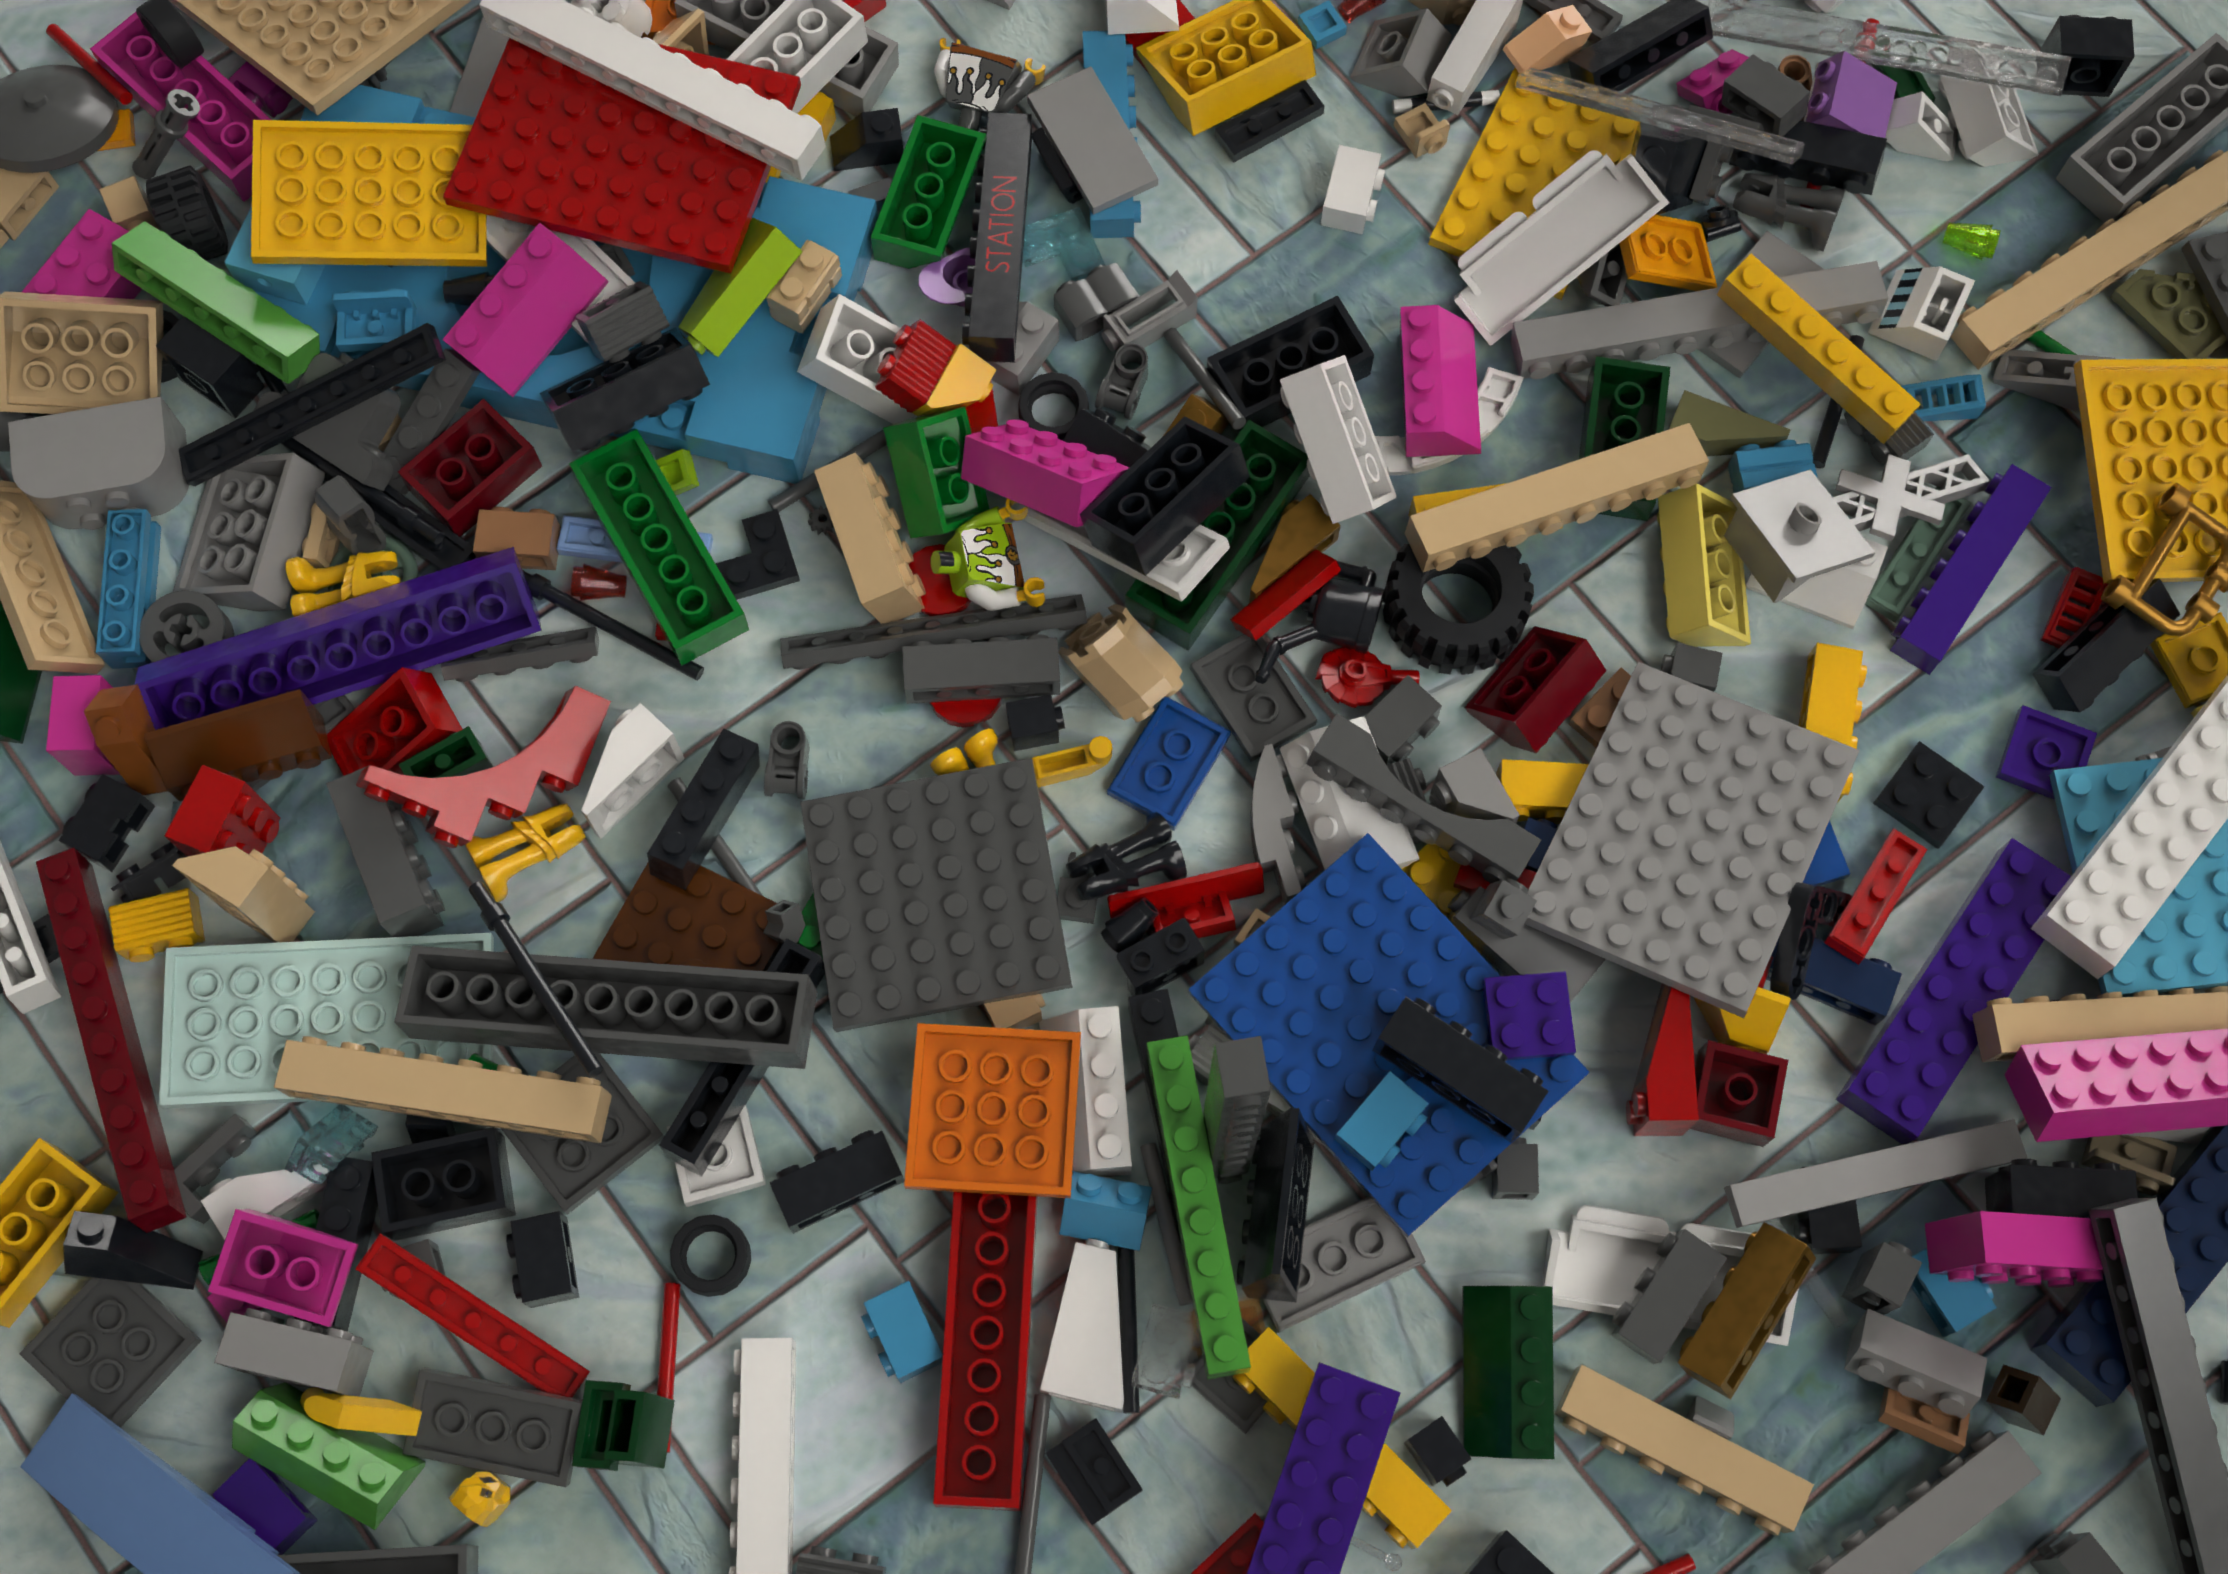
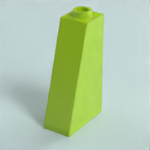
(732, 298)

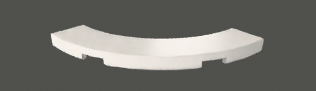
(1495, 399)

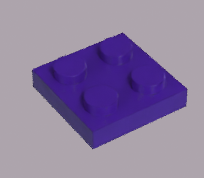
(2041, 745)
(1529, 1015)

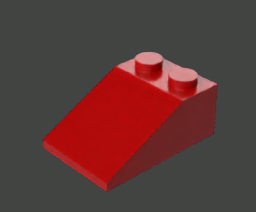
(393, 724)

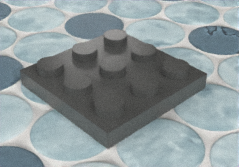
(578, 1168)
(111, 1347)

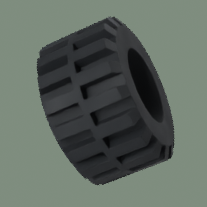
(187, 212)

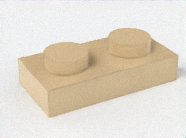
(321, 543)

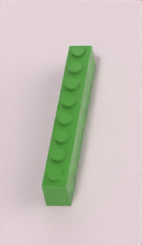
(1197, 1208)

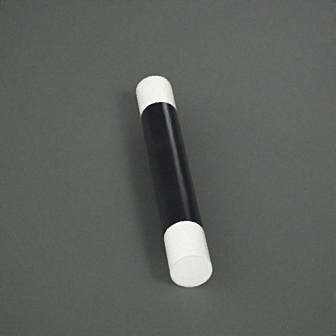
(1479, 98)

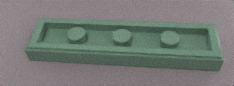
(1913, 561)

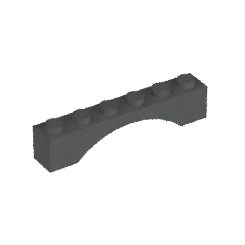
(1352, 760)

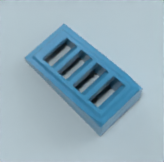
(1967, 384)

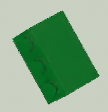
(928, 471)

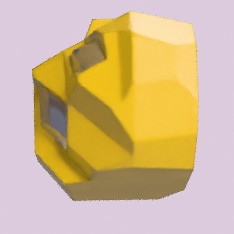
(482, 1498)

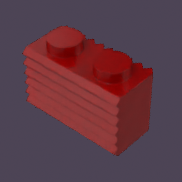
(914, 366)

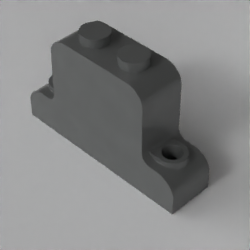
(352, 436)

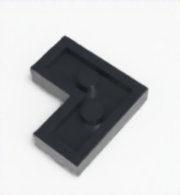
(768, 564)

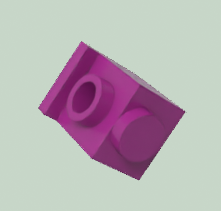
(260, 90)

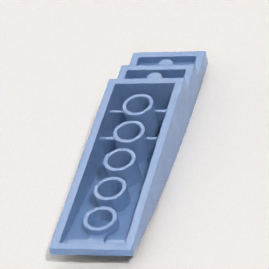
(141, 1501)

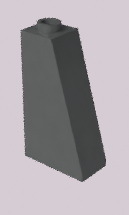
(1528, 952)

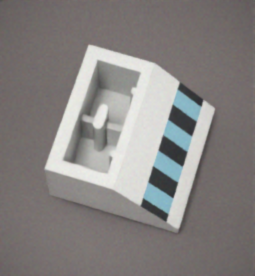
(1922, 309)

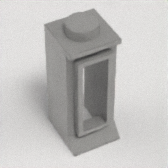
(1115, 325)

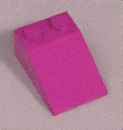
(283, 1266)

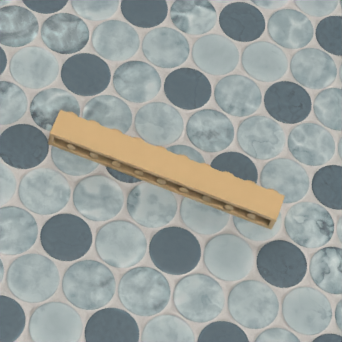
(2094, 263)

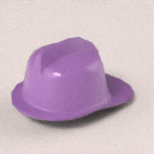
(947, 279)

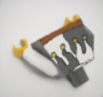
(982, 81)

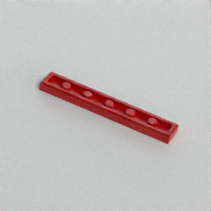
(471, 1318)

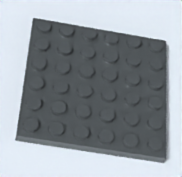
(935, 895)

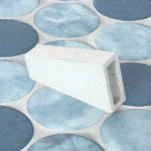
(1473, 52)
(1086, 1341)

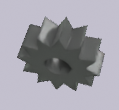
(819, 526)

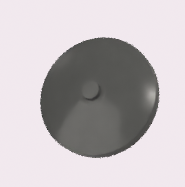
(53, 118)

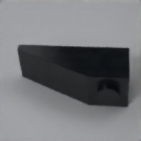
(121, 1251)

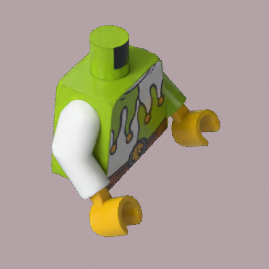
(986, 561)

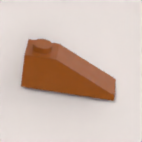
(118, 726)

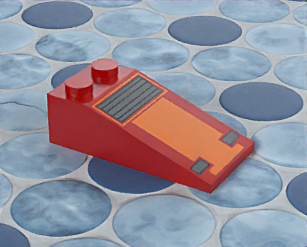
(1666, 1080)

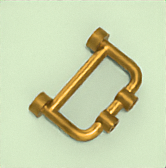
(2200, 606)

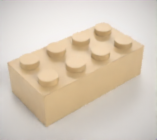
(871, 539)

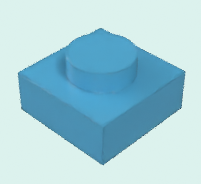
(1322, 24)

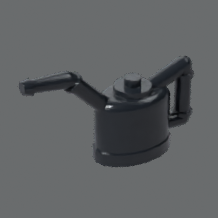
(1338, 614)

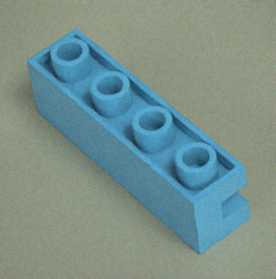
(127, 585)

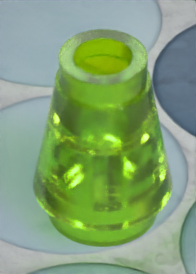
(1972, 239)

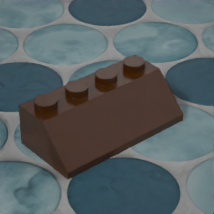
(242, 742)

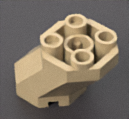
(1122, 663)

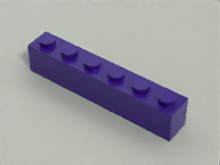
(1969, 569)

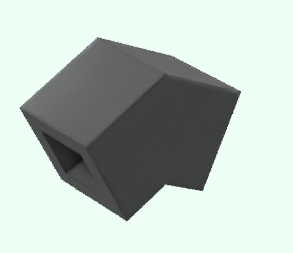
(784, 922)

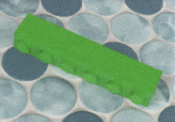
(215, 301)

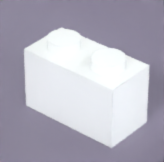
(1351, 189)

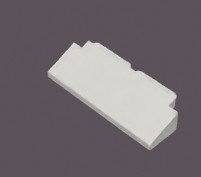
(1538, 255)
(1609, 1250)

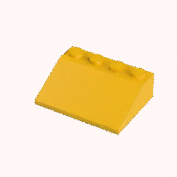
(1227, 62)

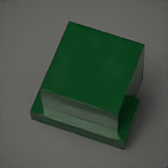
(621, 1427)

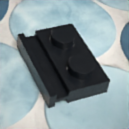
(1094, 1471)

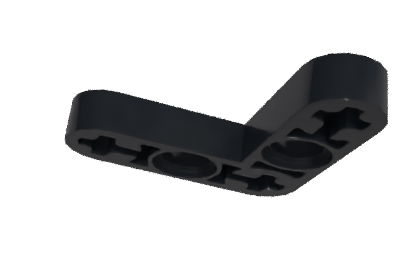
(1808, 906)

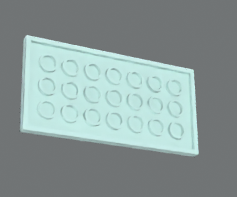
(241, 1002)

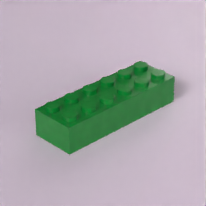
(659, 547)

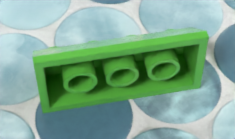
(340, 1466)

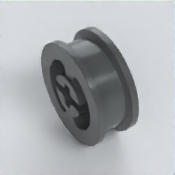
(166, 623)

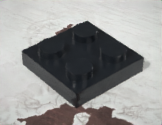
(1928, 795)

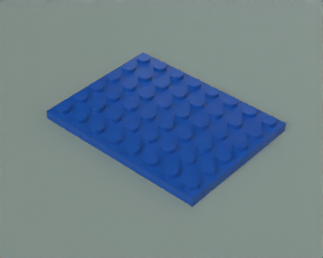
(1323, 989)

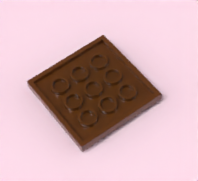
(703, 926)

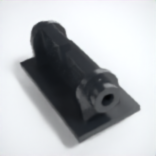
(140, 882)

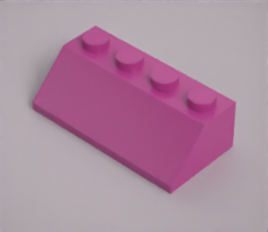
(525, 310)
(1438, 383)

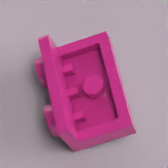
(1706, 84)

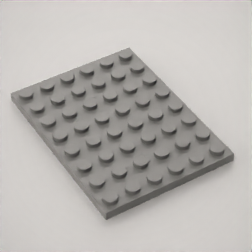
(1689, 838)

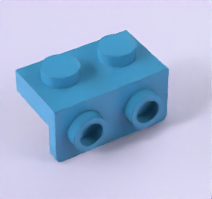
(372, 318)

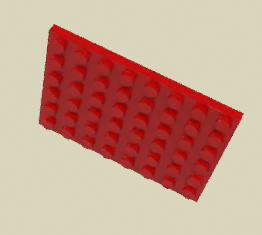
(608, 166)

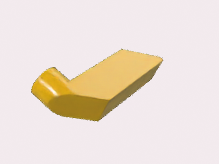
(1072, 762)
(360, 1413)

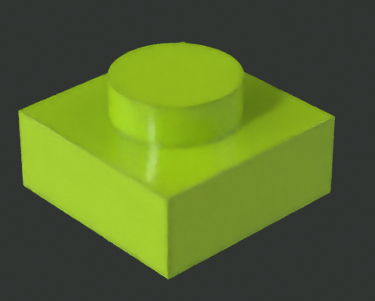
(679, 471)

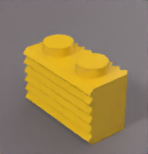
(155, 924)

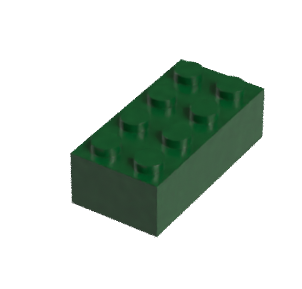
(1622, 406)

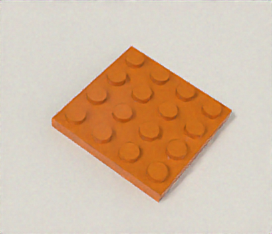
(993, 1110)

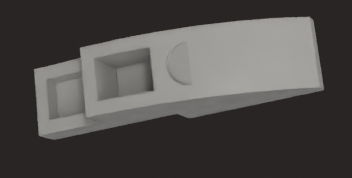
(1271, 813)

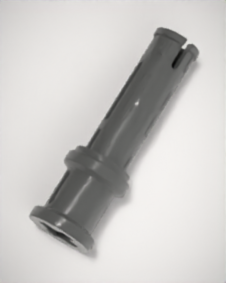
(170, 125)

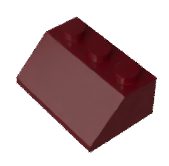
(1537, 688)

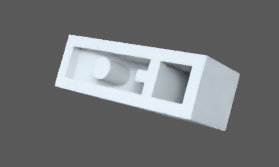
(269, 1193)

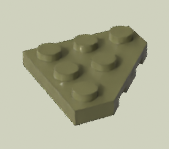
(2172, 312)

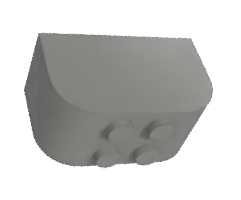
(100, 461)

